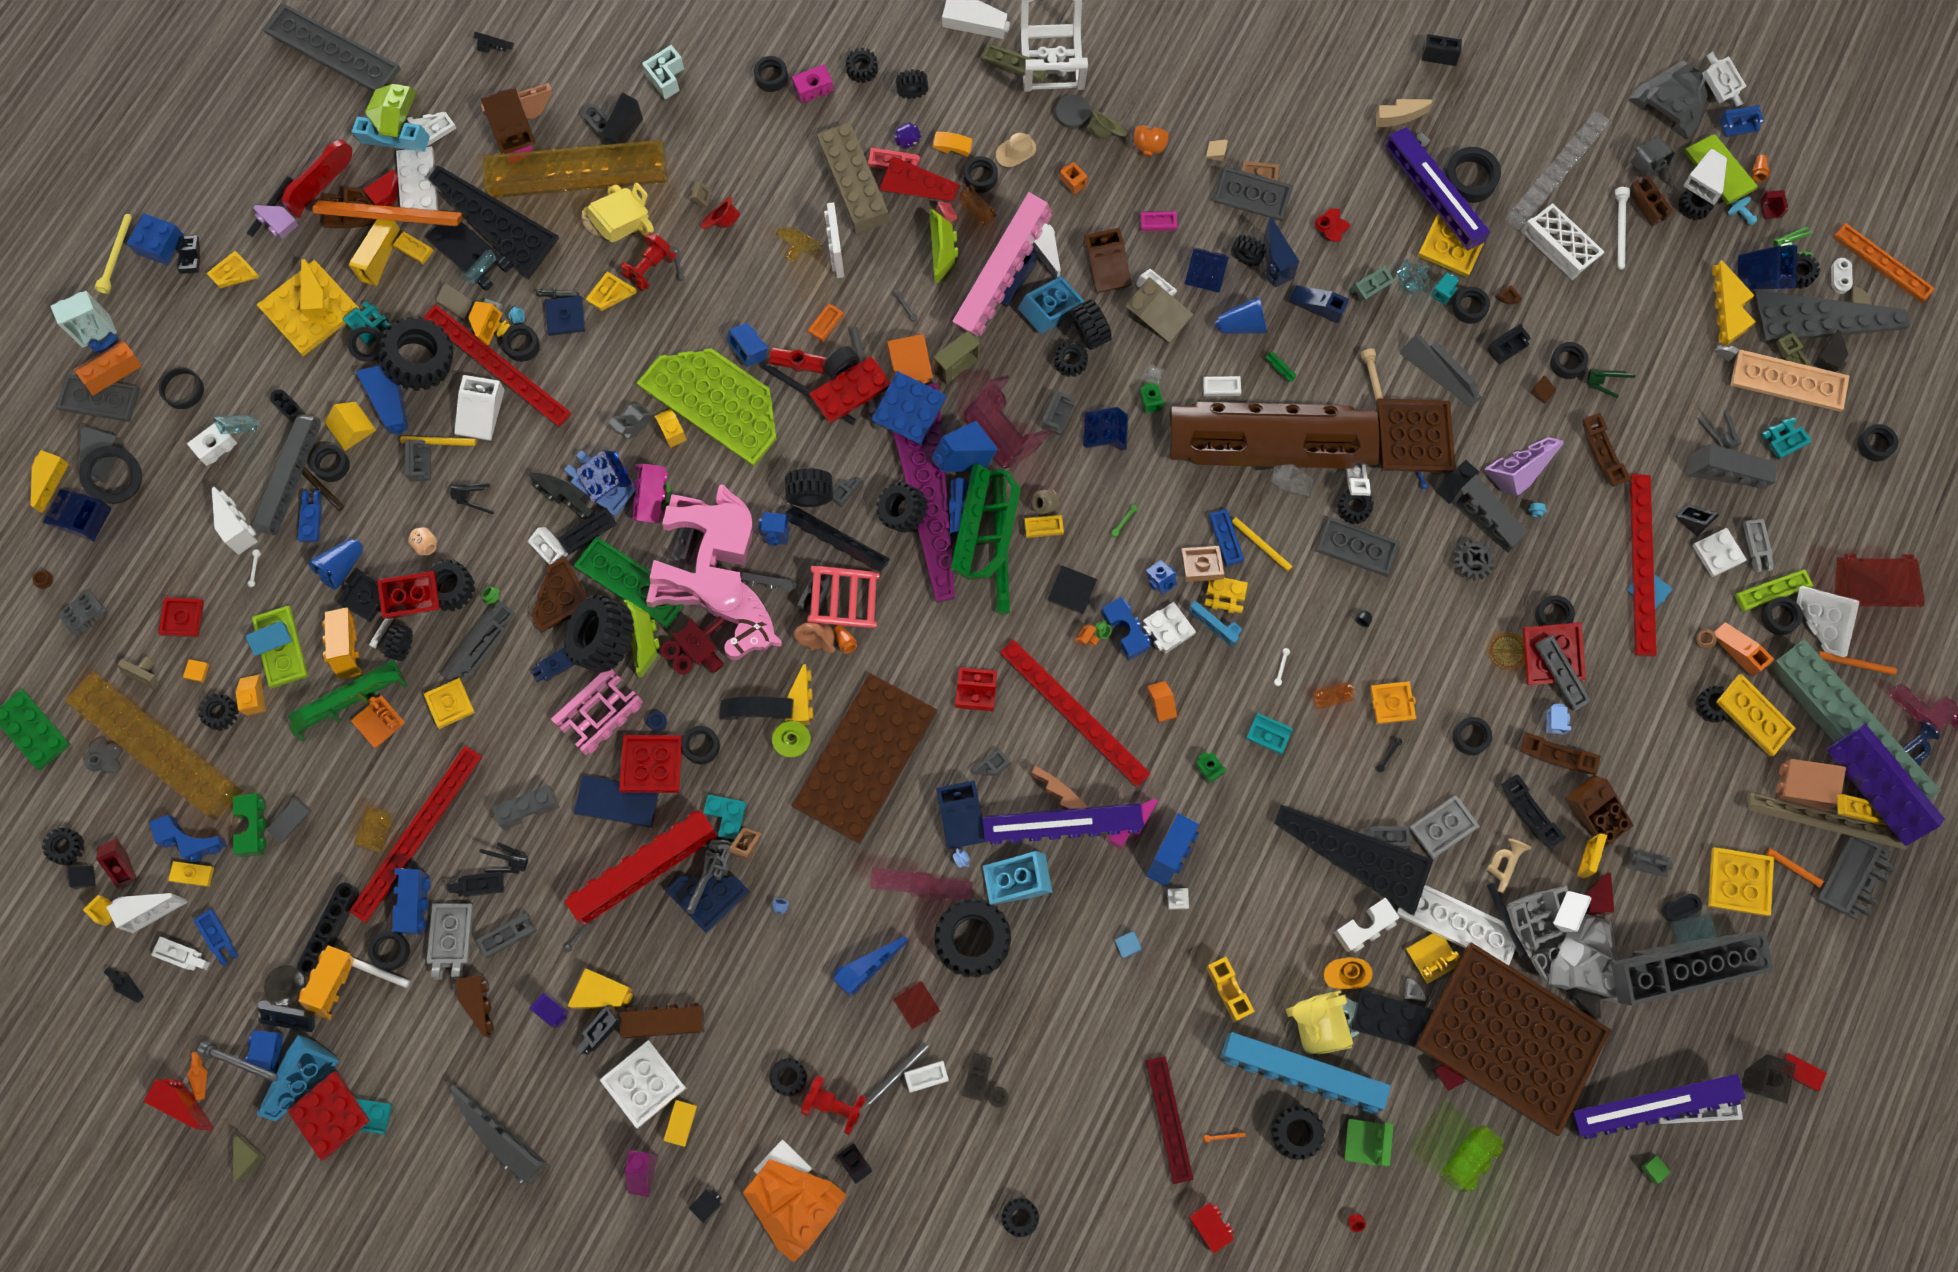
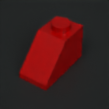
(384, 190)

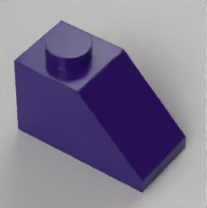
(550, 1010)

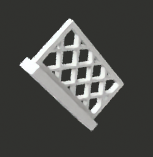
(1554, 248)

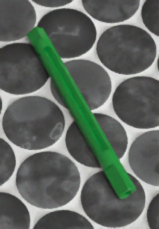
(1002, 578)

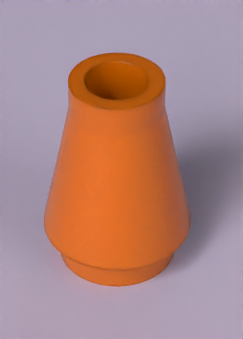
(1761, 169)
(845, 640)

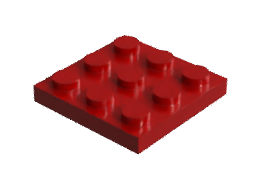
(1569, 638)
(651, 764)
(328, 1116)

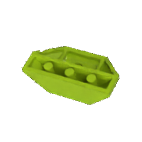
(390, 108)
(942, 245)
(644, 643)

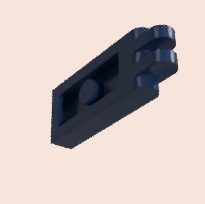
(552, 666)

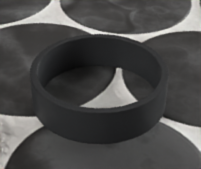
(171, 374)

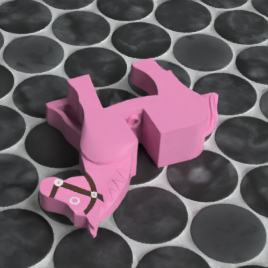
(715, 589)

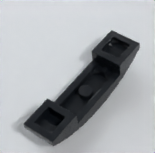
(756, 707)
(1531, 813)

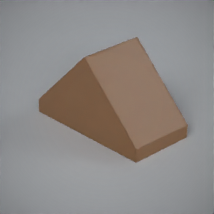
(745, 844)

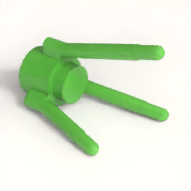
(1787, 239)

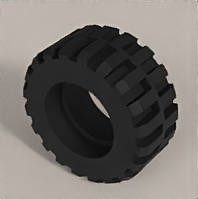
(415, 332)
(599, 634)
(977, 910)

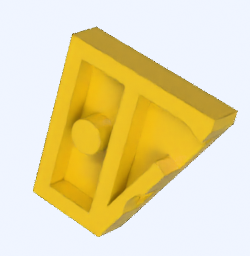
(232, 271)
(609, 292)

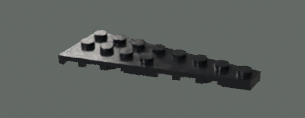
(509, 231)
(1379, 865)

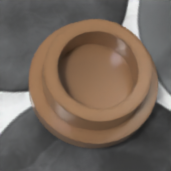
(1706, 638)

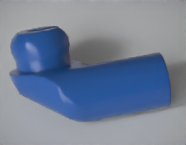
(103, 345)

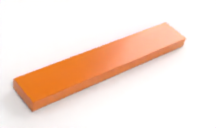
(1884, 263)

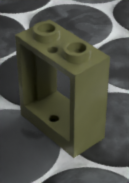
(957, 357)

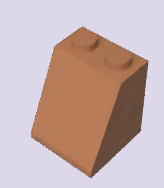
(1810, 784)

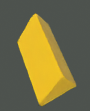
(680, 1123)

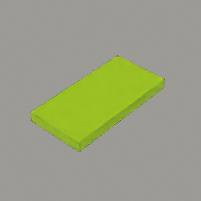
(1736, 181)
(287, 661)

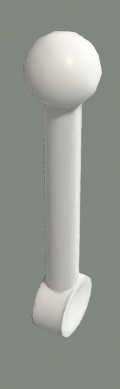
(256, 553)
(1277, 682)

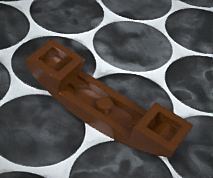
(1603, 451)
(1559, 755)

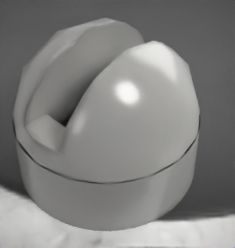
(1423, 139)

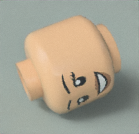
(422, 541)

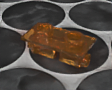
(1333, 695)

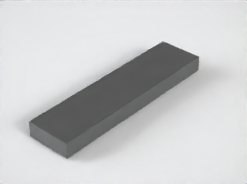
(1562, 672)

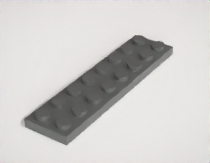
(331, 49)

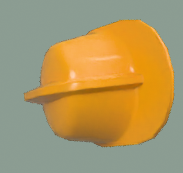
(1348, 973)

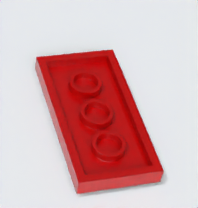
(850, 389)

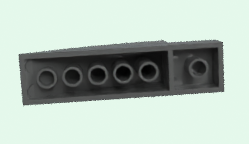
(1690, 966)

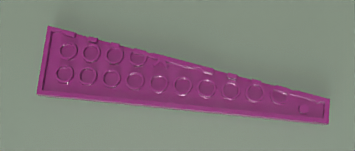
(935, 532)

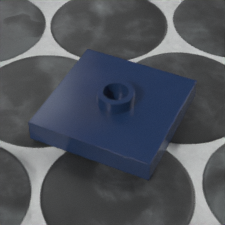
(565, 315)

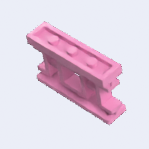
(586, 700)

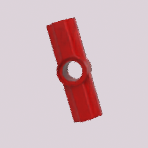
(786, 359)

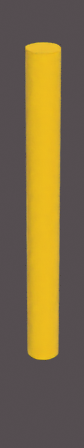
(441, 440)
(1260, 543)

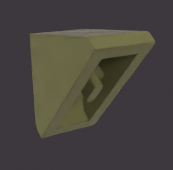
(245, 1158)

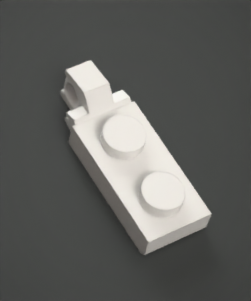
(178, 954)

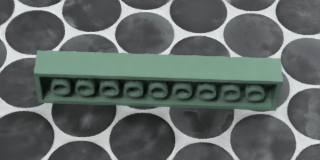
(1837, 707)

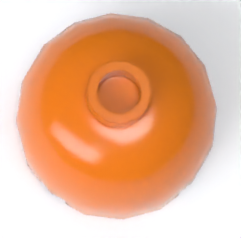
(1150, 140)

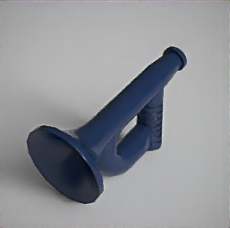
(1927, 732)

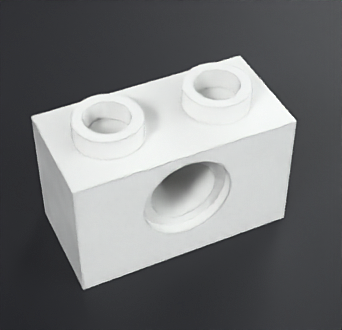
(202, 444)

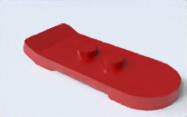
(317, 177)

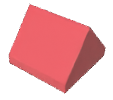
(946, 211)

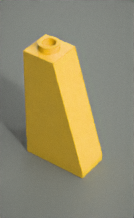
(374, 251)

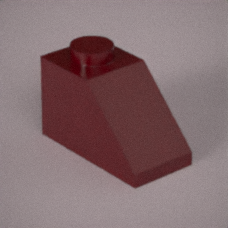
(116, 863)
(1601, 895)

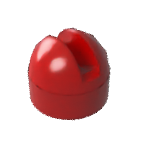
(1359, 1226)

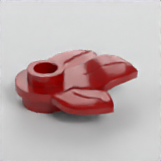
(1334, 225)

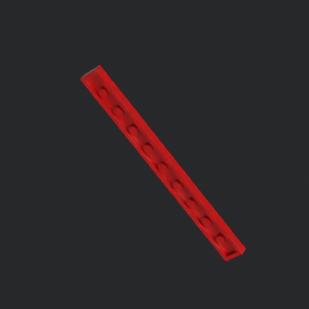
(499, 367)
(1642, 565)
(1075, 713)
(415, 834)

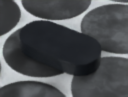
(1682, 908)

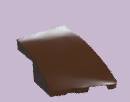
(349, 195)

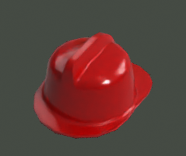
(722, 216)

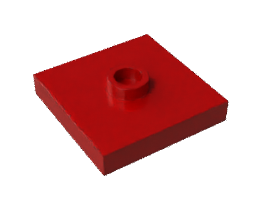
(181, 617)

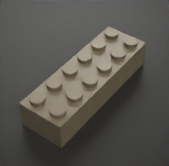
(853, 178)

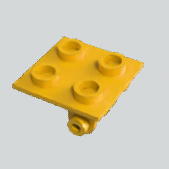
(1433, 957)

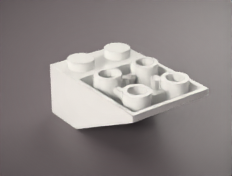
(478, 407)
(231, 523)

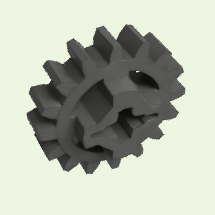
(1480, 565)

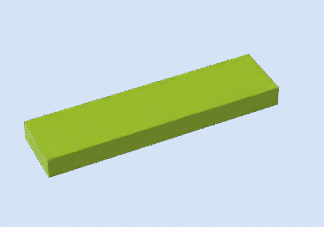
(1771, 590)

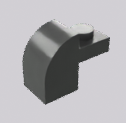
(632, 421)

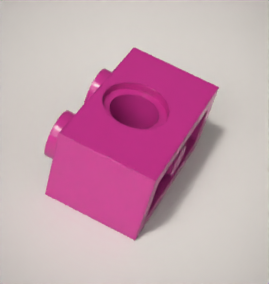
(818, 76)

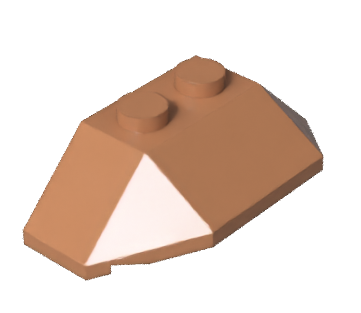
(533, 100)

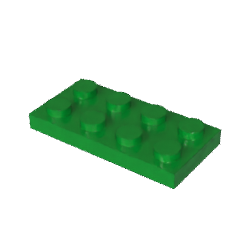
(31, 730)

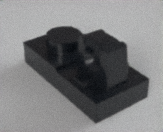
(485, 42)

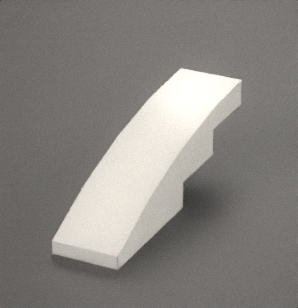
(1723, 1114)

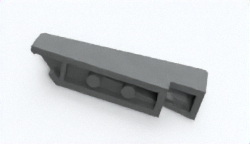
(479, 641)

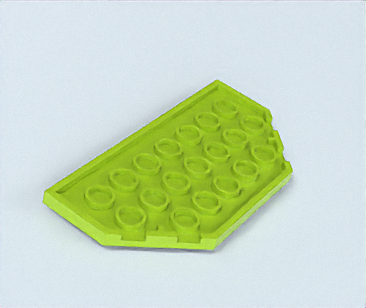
(716, 400)

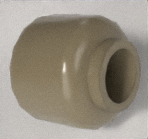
(1045, 501)

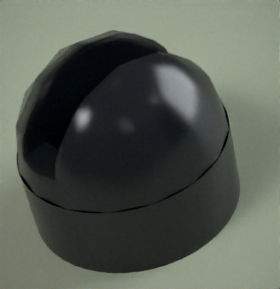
(1364, 618)

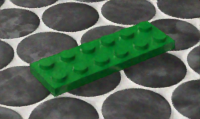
(623, 578)

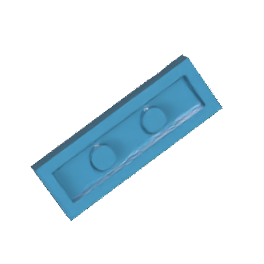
(1227, 634)

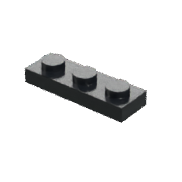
(587, 531)

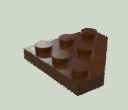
(557, 596)

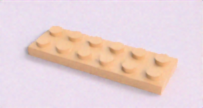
(1790, 380)

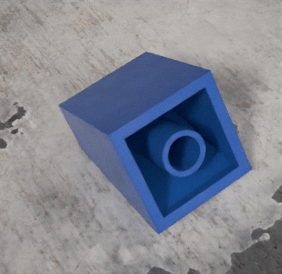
(963, 449)

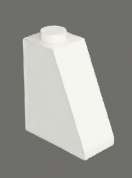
(1708, 177)

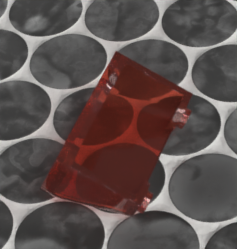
(1880, 581)

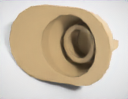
(1015, 150)

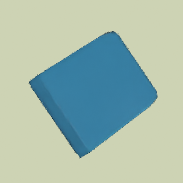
(1128, 944)

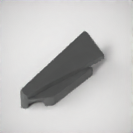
(1441, 368)

